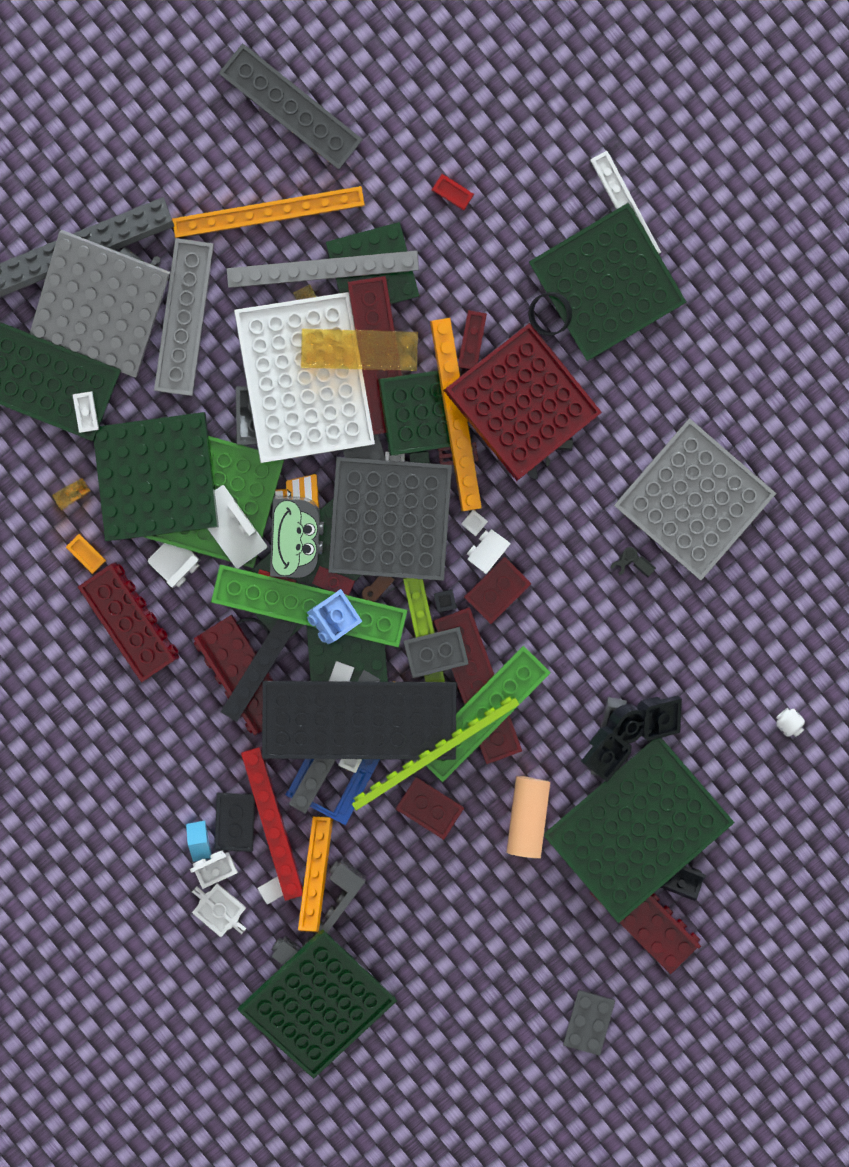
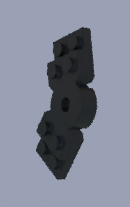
(650, 719)

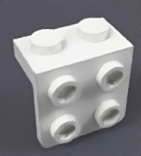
(174, 563)
(212, 871)

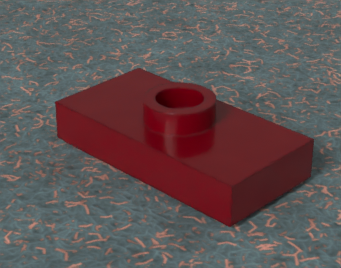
(332, 581)

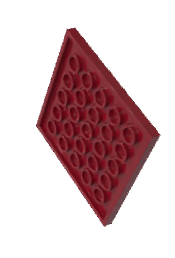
(522, 401)

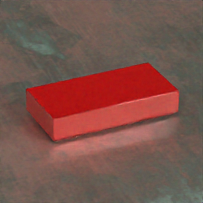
(452, 192)

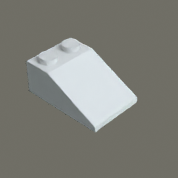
(488, 551)

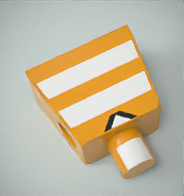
(301, 487)

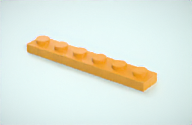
(315, 874)

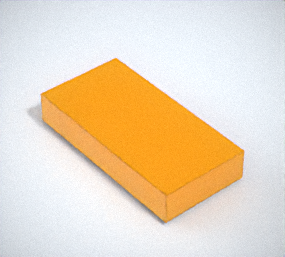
(86, 553)

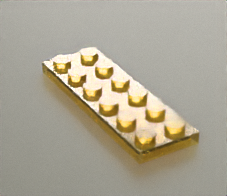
(359, 349)

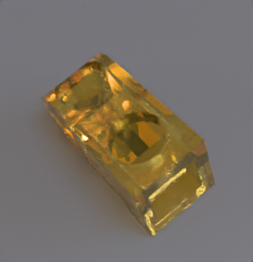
(71, 494)

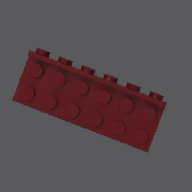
(129, 621)
(229, 656)
(660, 933)

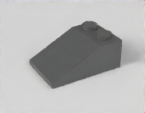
(244, 422)

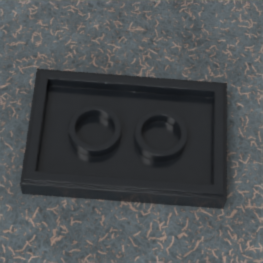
(234, 822)

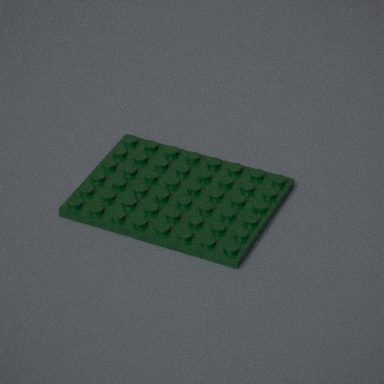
(638, 829)

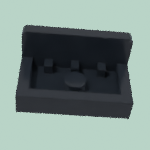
(686, 883)

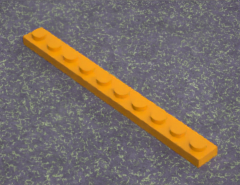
(268, 212)
(456, 422)

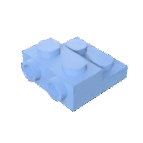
(333, 617)

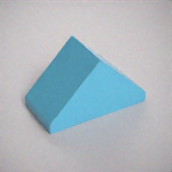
(198, 841)

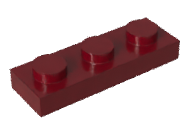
(472, 339)

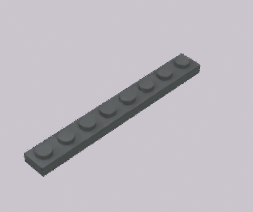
(317, 771)

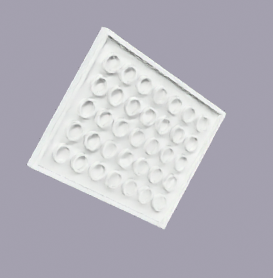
(293, 406)

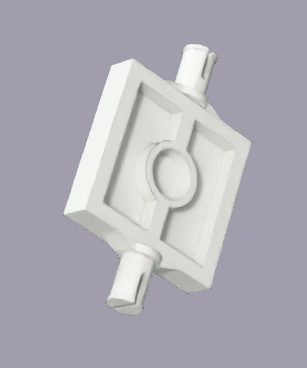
(219, 910)

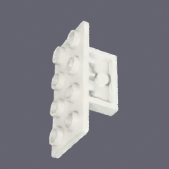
(235, 531)

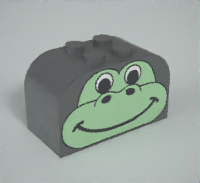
(295, 536)

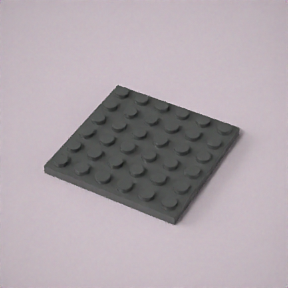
(390, 518)

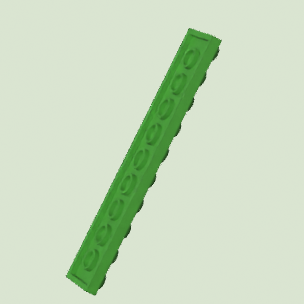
(293, 600)

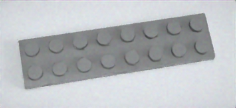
(184, 317)

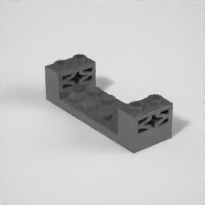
(350, 881)

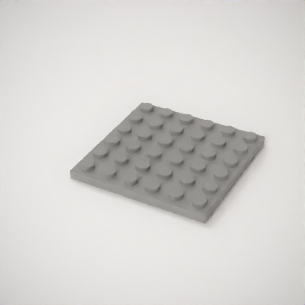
(99, 302)
(694, 499)

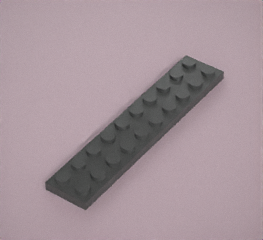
(111, 233)

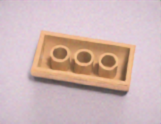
(528, 817)

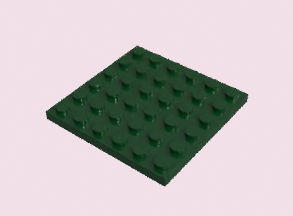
(609, 280)
(155, 477)
(317, 1004)

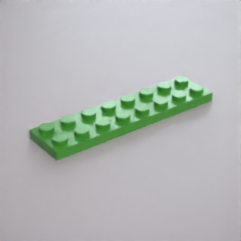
(514, 679)

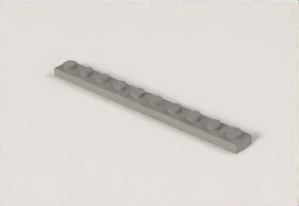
(323, 269)

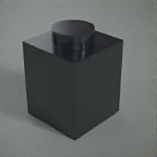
(445, 600)

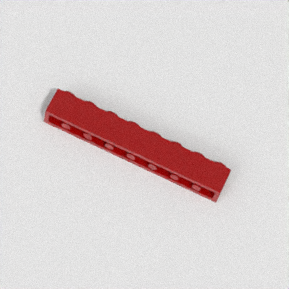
(272, 823)

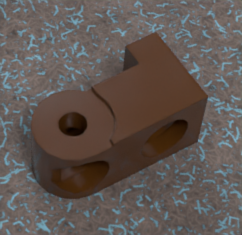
(375, 590)

